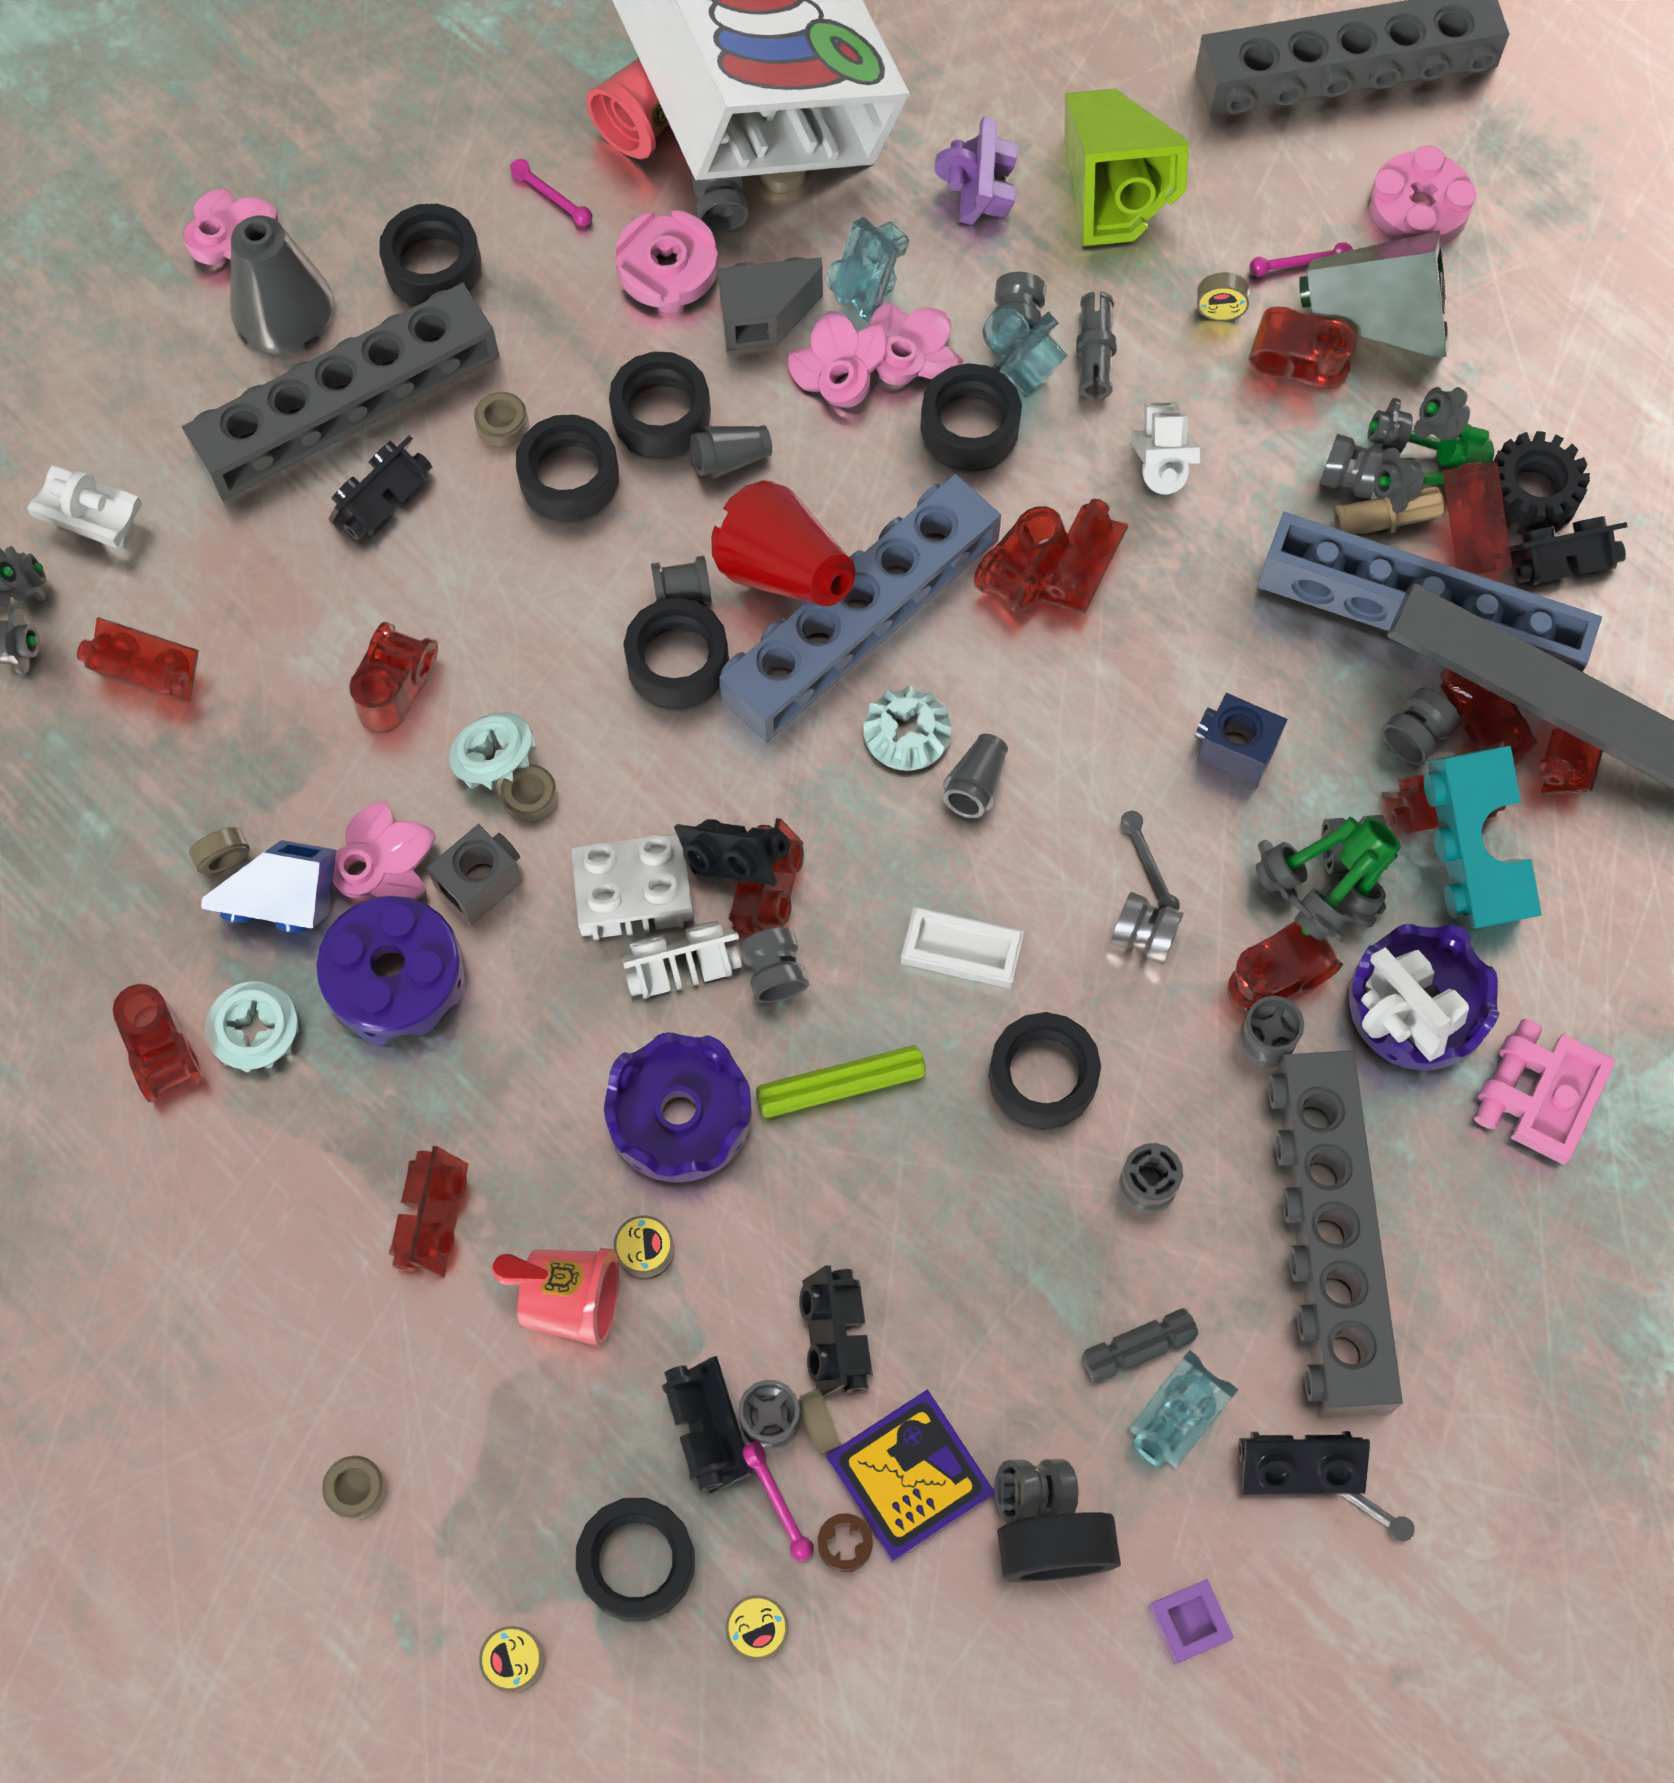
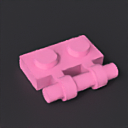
(1561, 1099)

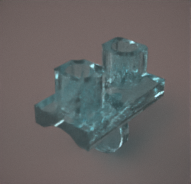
(867, 265)
(1026, 354)
(1180, 1412)

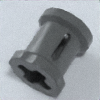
(682, 581)

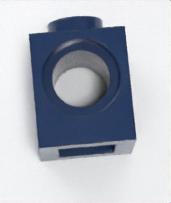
(1245, 760)

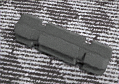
(1140, 1344)

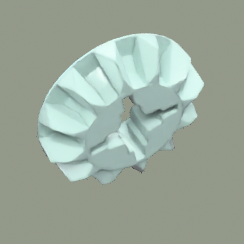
(480, 739)
(914, 749)
(236, 1008)

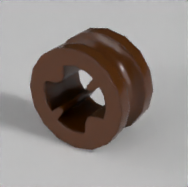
(828, 1534)

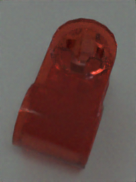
(1299, 344)
(1020, 562)
(391, 667)
(1286, 962)
(159, 1051)

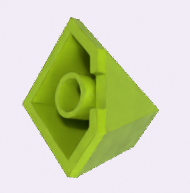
(1120, 165)

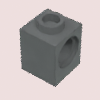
(476, 896)

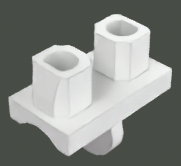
(1165, 447)
(86, 507)
(1405, 1009)

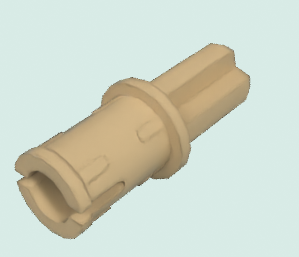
(1378, 514)

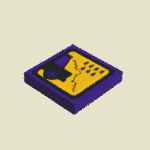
(910, 1475)

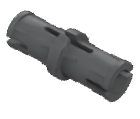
(1096, 345)

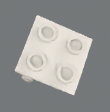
(630, 884)
(707, 940)

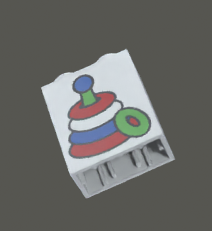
(768, 82)

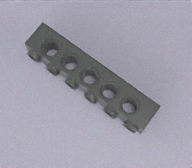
(1348, 52)
(330, 414)
(1332, 1085)

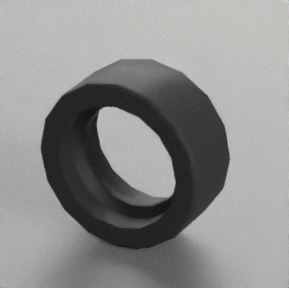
(428, 222)
(651, 370)
(972, 381)
(567, 432)
(670, 615)
(1052, 1028)
(1058, 1547)
(588, 1553)

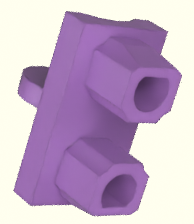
(972, 170)

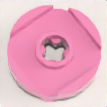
(1426, 173)
(672, 285)

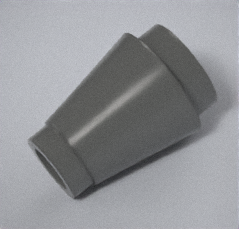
(728, 448)
(976, 777)

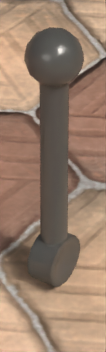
(1131, 824)
(1399, 1528)

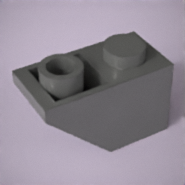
(767, 299)

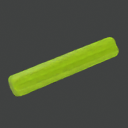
(840, 1081)

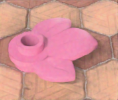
(214, 221)
(914, 344)
(836, 353)
(389, 854)

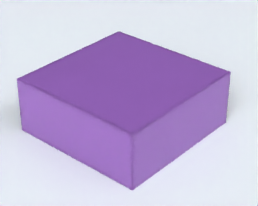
(1191, 1621)

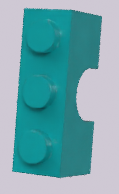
(1464, 794)

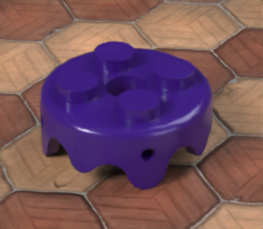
(1454, 968)
(399, 1004)
(669, 1069)

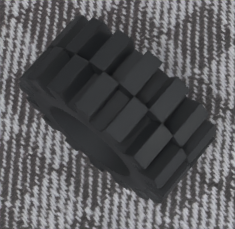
(1551, 462)

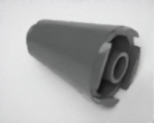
(275, 288)

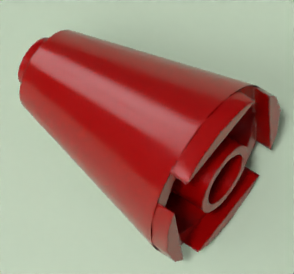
(780, 547)

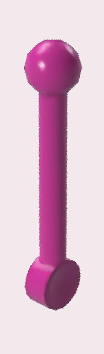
(521, 172)
(1260, 266)
(800, 1546)

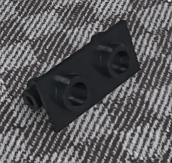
(363, 501)
(1590, 545)
(731, 851)
(829, 1304)
(715, 1441)
(1304, 1465)

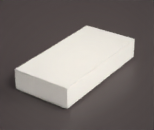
(962, 947)

